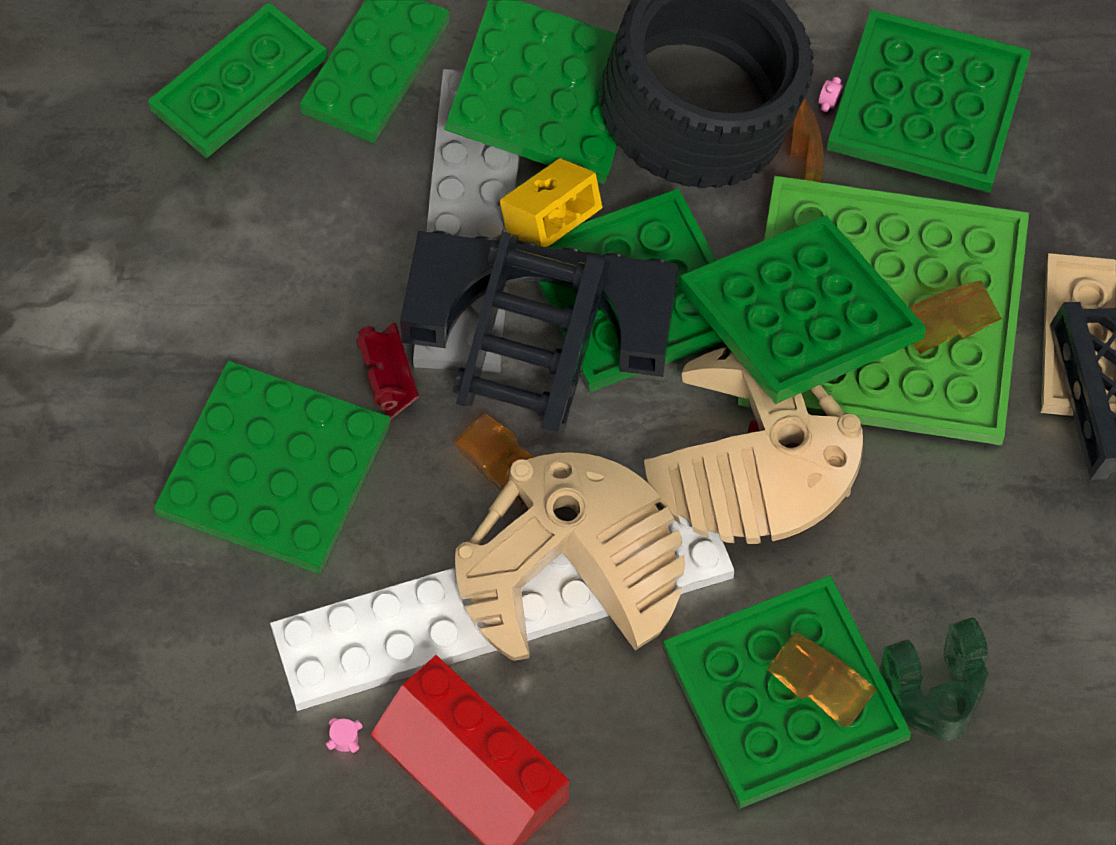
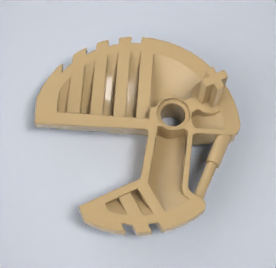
(751, 480)
(614, 544)

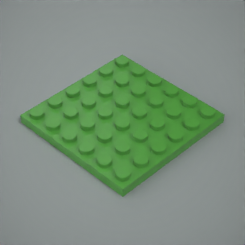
(922, 251)

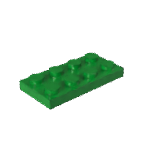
(374, 65)
(237, 79)

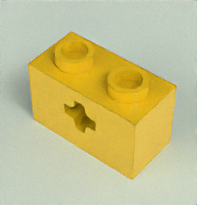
(551, 203)

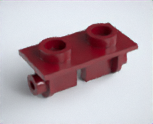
(390, 370)

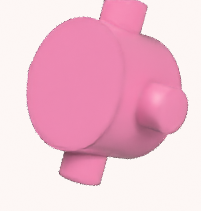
(830, 94)
(344, 735)

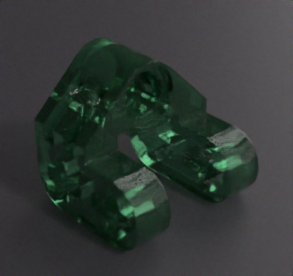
(965, 659)

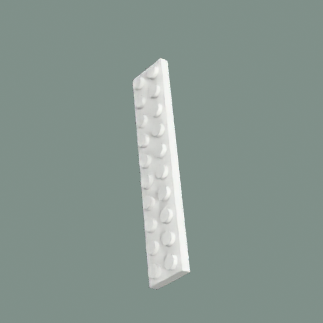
(405, 625)

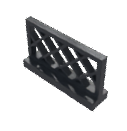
(1087, 383)

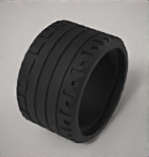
(682, 139)

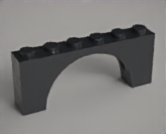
(455, 272)

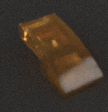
(808, 142)
(955, 312)
(492, 450)
(821, 677)

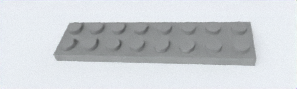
(466, 203)

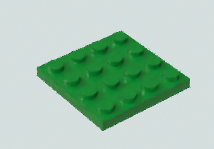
(536, 87)
(929, 100)
(643, 231)
(801, 308)
(273, 467)
(753, 721)

